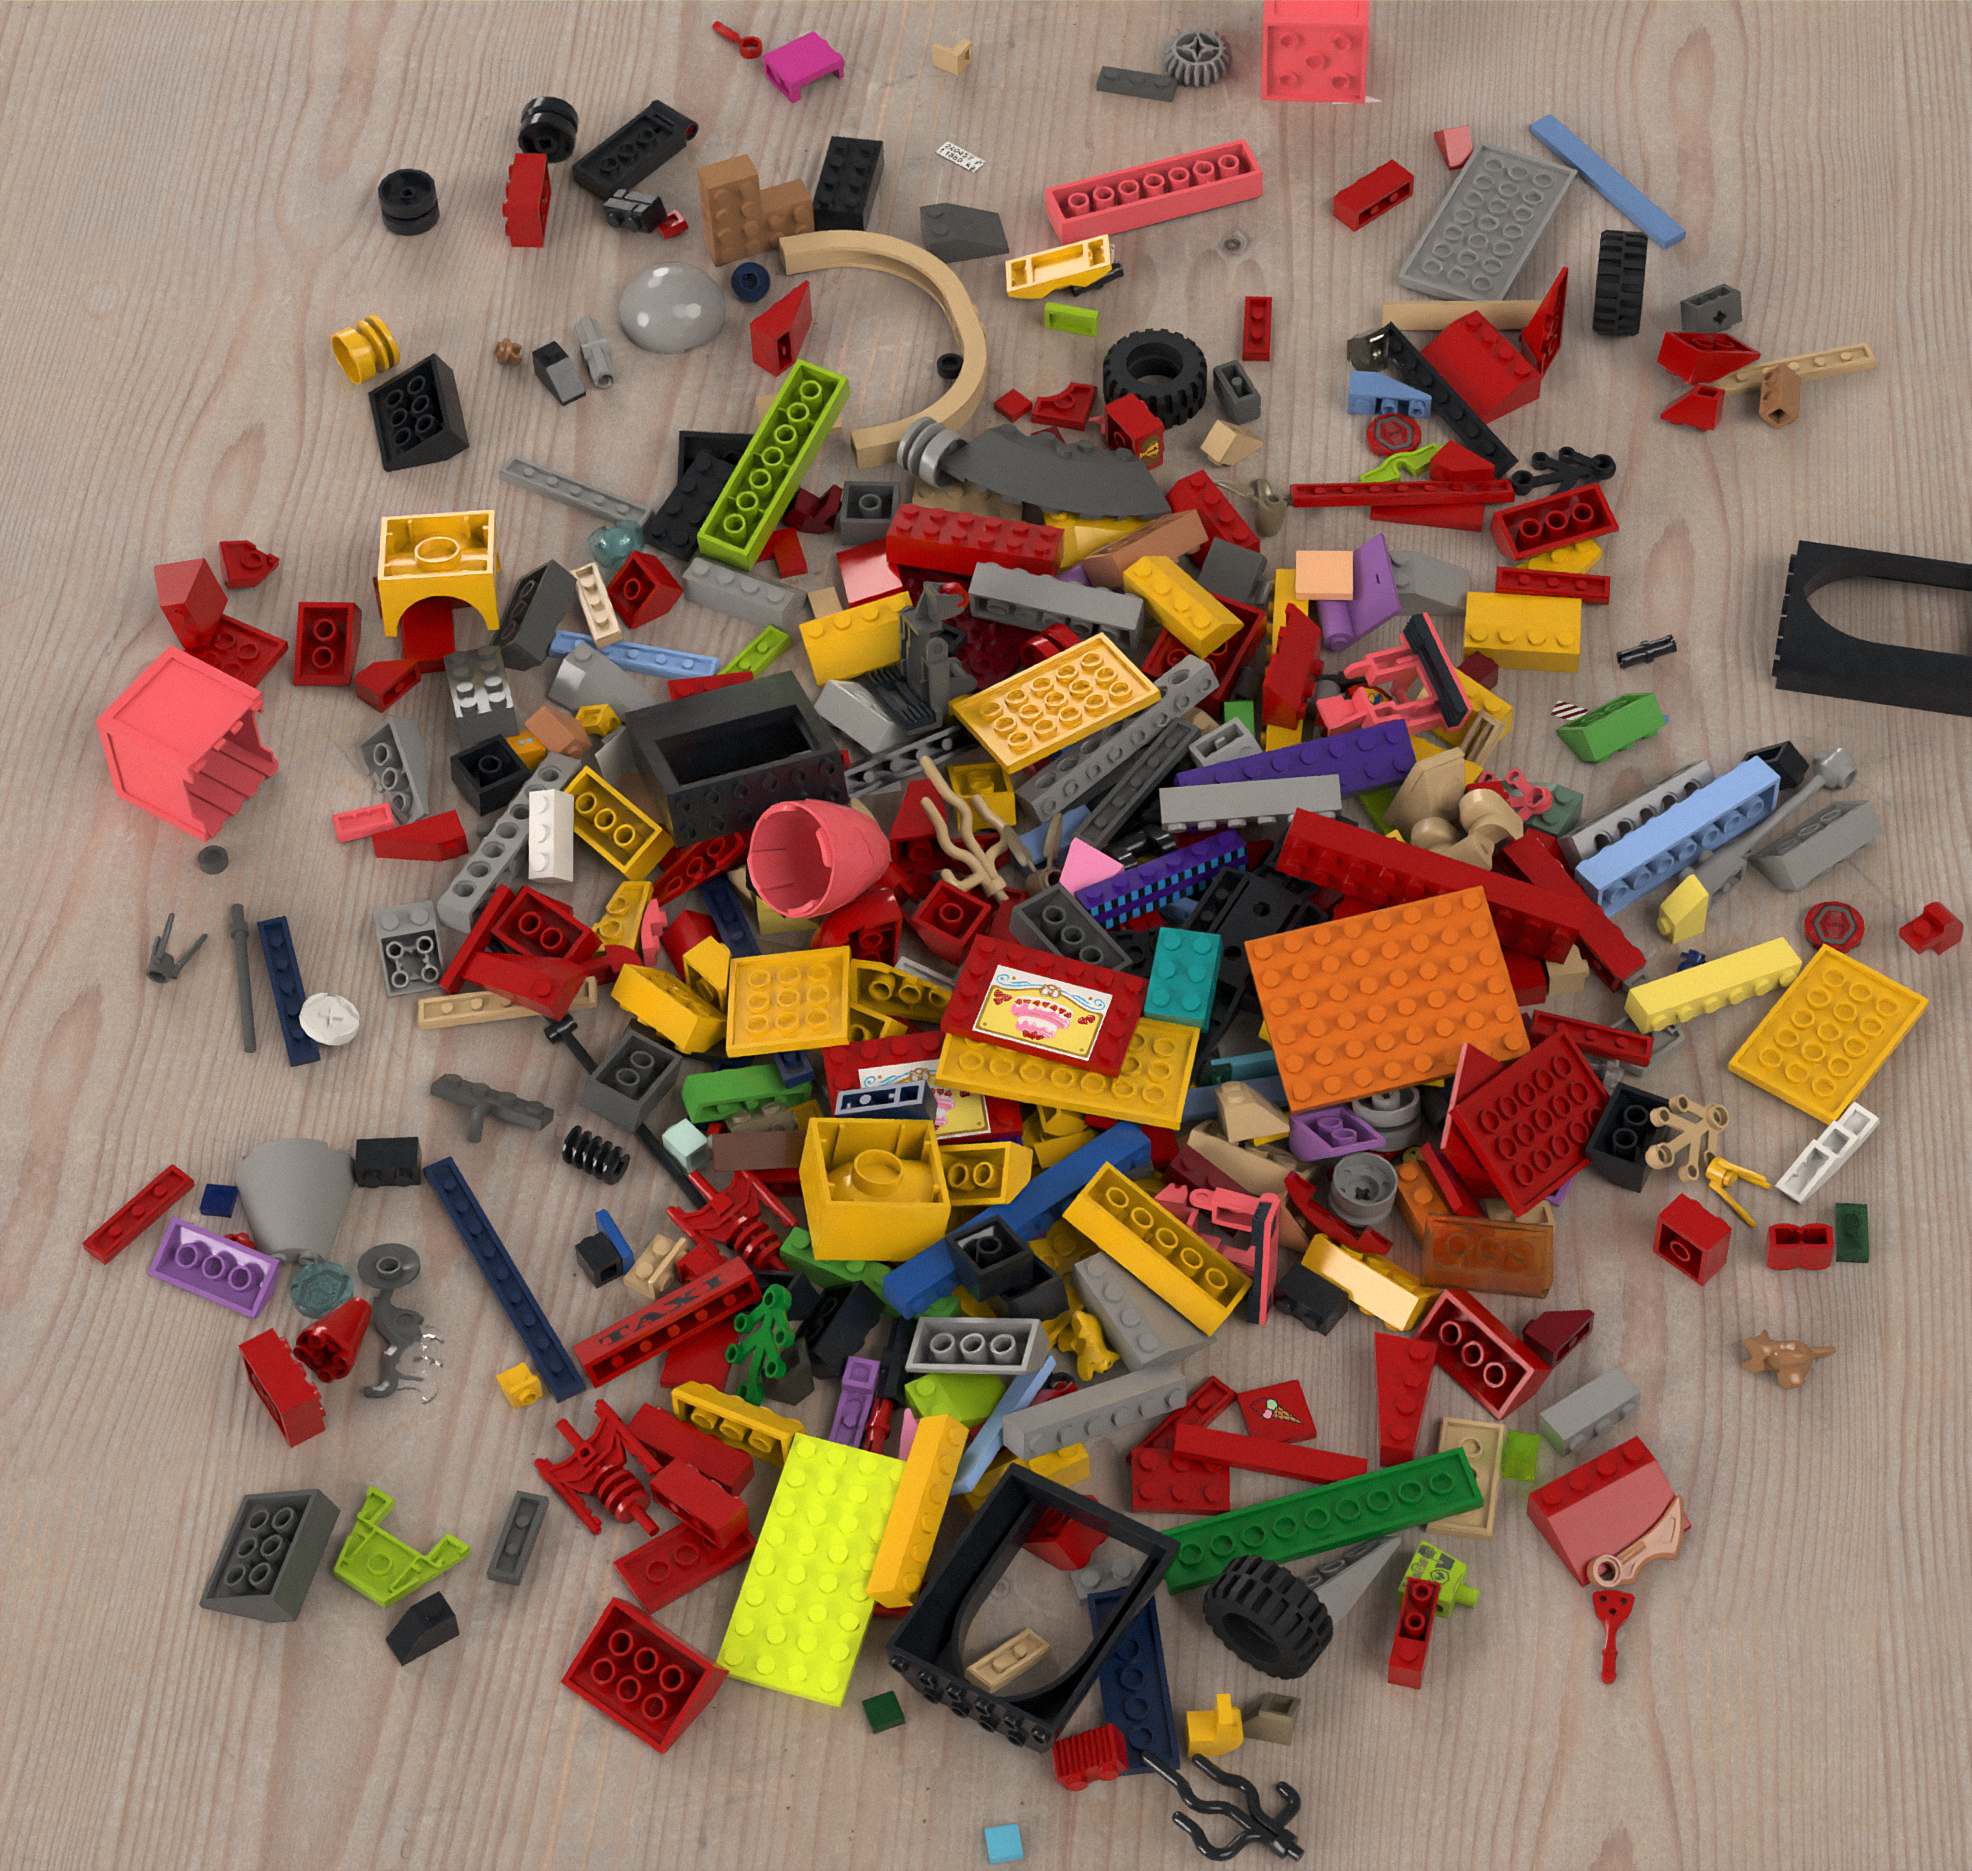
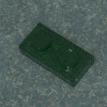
(1851, 1232)

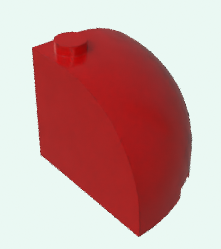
(867, 925)

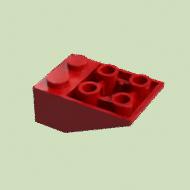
(782, 330)

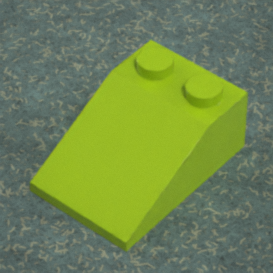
(961, 1395)

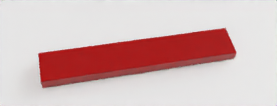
(1264, 1455)

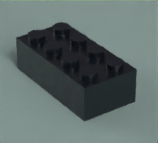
(848, 184)

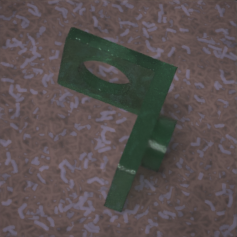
(1214, 1075)

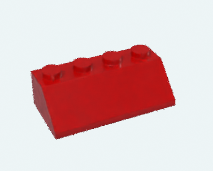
(1215, 512)
(1552, 522)
(1482, 1353)

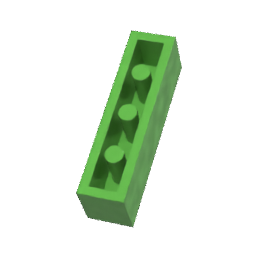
(733, 1090)

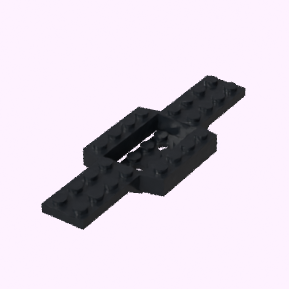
(1229, 912)

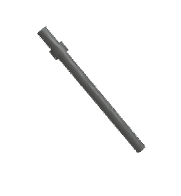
(239, 933)

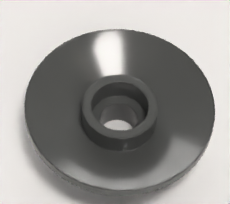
(388, 1266)

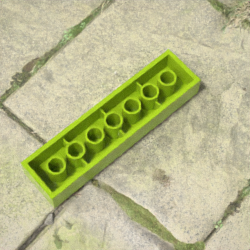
(773, 465)

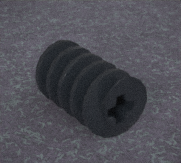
(594, 1156)

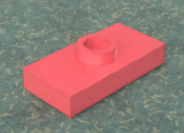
(363, 822)

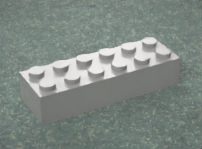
(1040, 601)

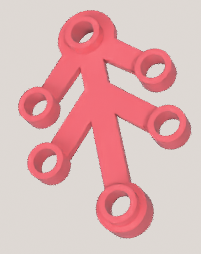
(1528, 802)

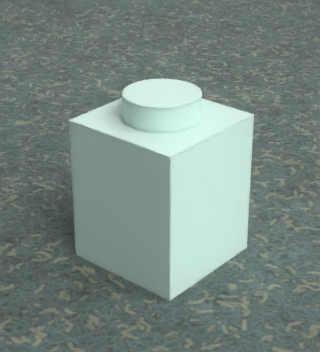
(686, 1146)

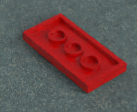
(678, 1564)

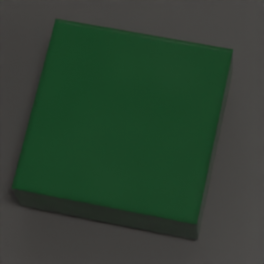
(883, 1712)

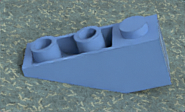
(1378, 395)

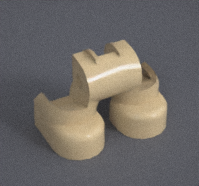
(1484, 818)

